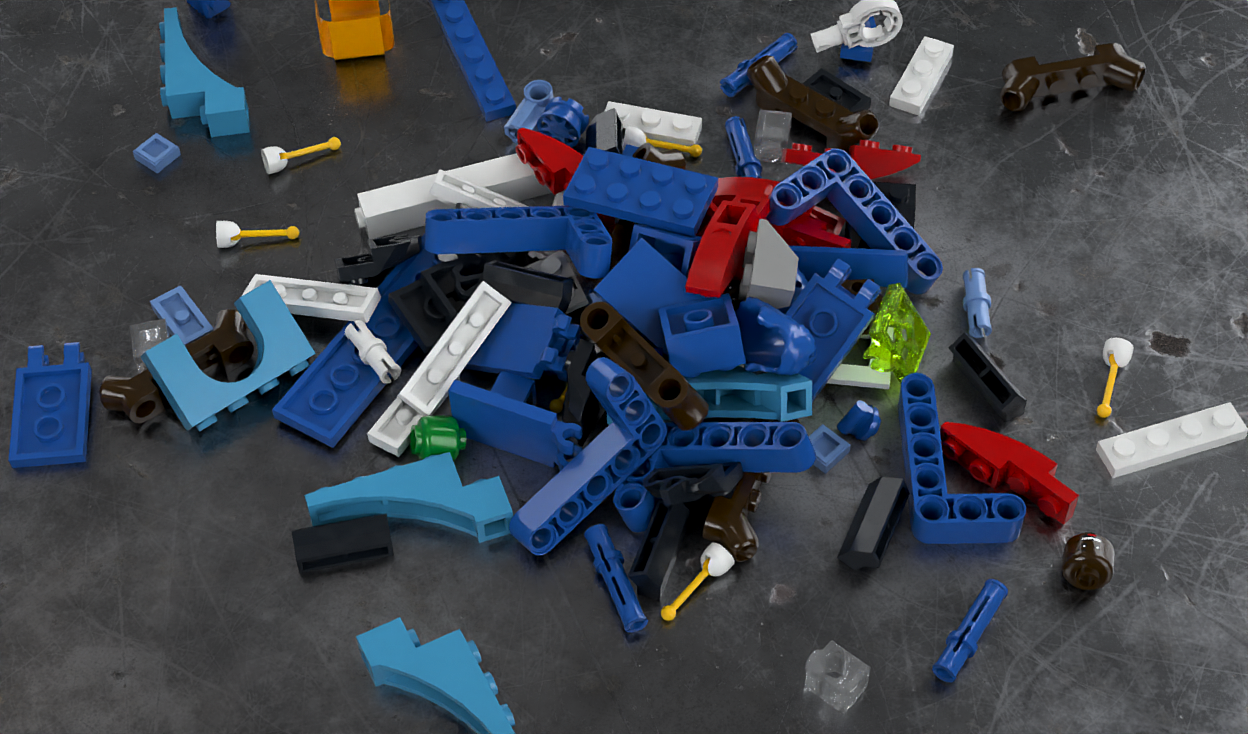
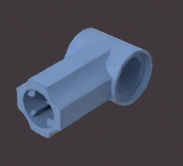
(536, 98)

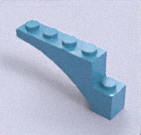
(195, 89)
(750, 395)
(419, 491)
(439, 671)

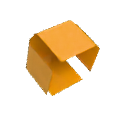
(355, 29)

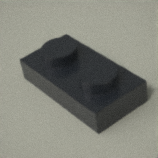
(838, 91)

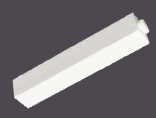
(406, 203)

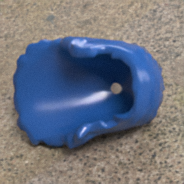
(773, 339)

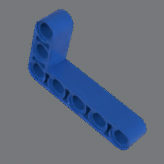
(857, 211)
(522, 230)
(922, 438)
(757, 445)
(599, 467)

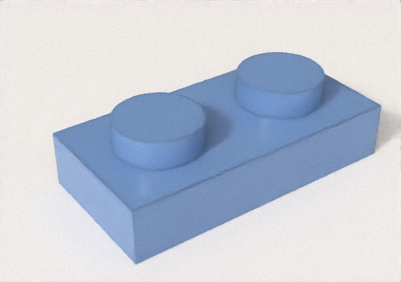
(181, 315)

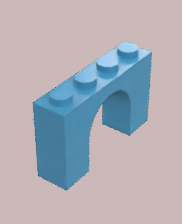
(199, 397)

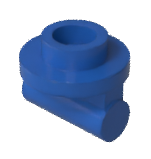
(860, 421)

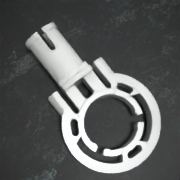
(852, 30)

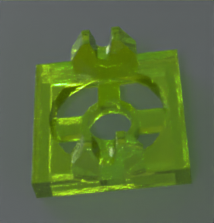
(899, 313)

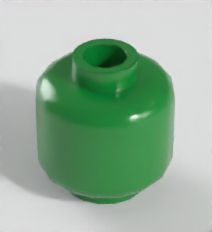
(437, 436)

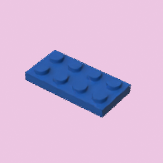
(641, 191)

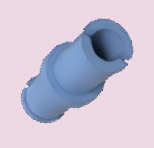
(977, 303)

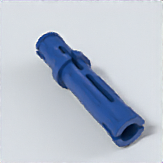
(738, 79)
(742, 148)
(610, 564)
(963, 641)

